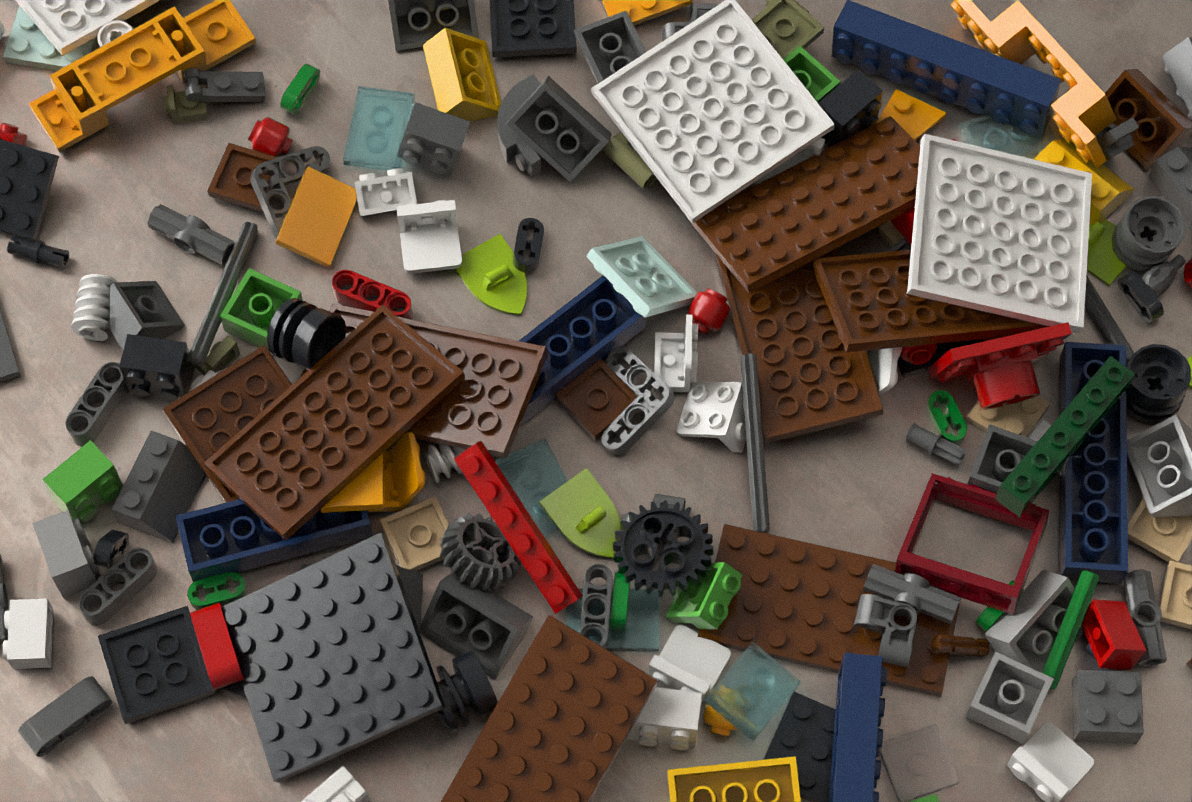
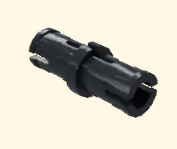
(38, 251)

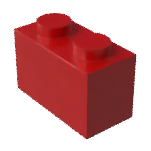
(1112, 635)

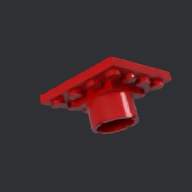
(1001, 366)

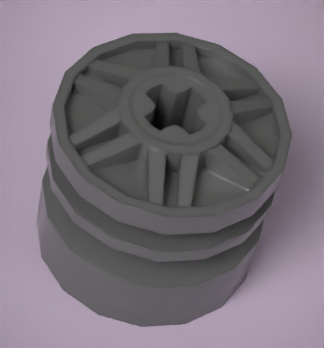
(1148, 233)

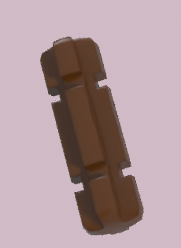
(961, 645)

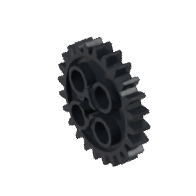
(690, 555)

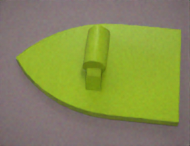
(1101, 258)
(493, 277)
(584, 514)

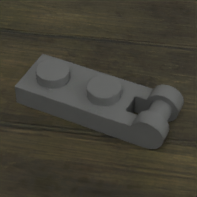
(224, 86)

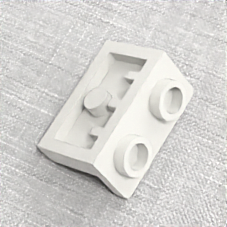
(384, 193)

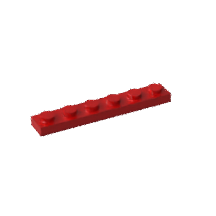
(518, 527)

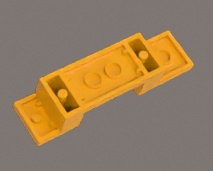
(1017, 37)
(134, 63)

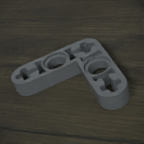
(280, 178)
(643, 403)

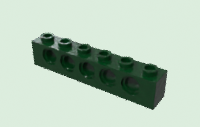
(1064, 436)

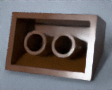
(1159, 120)

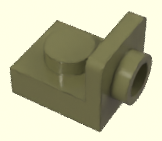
(181, 108)
(220, 356)

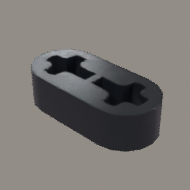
(533, 245)
(1140, 297)
(110, 548)

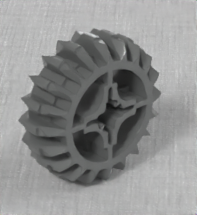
(486, 556)

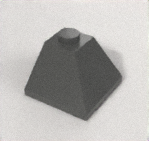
(142, 311)

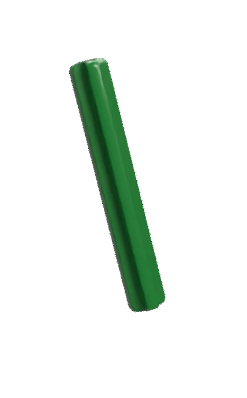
(1070, 626)

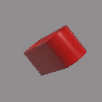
(364, 288)
(216, 646)

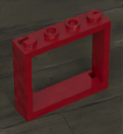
(958, 581)

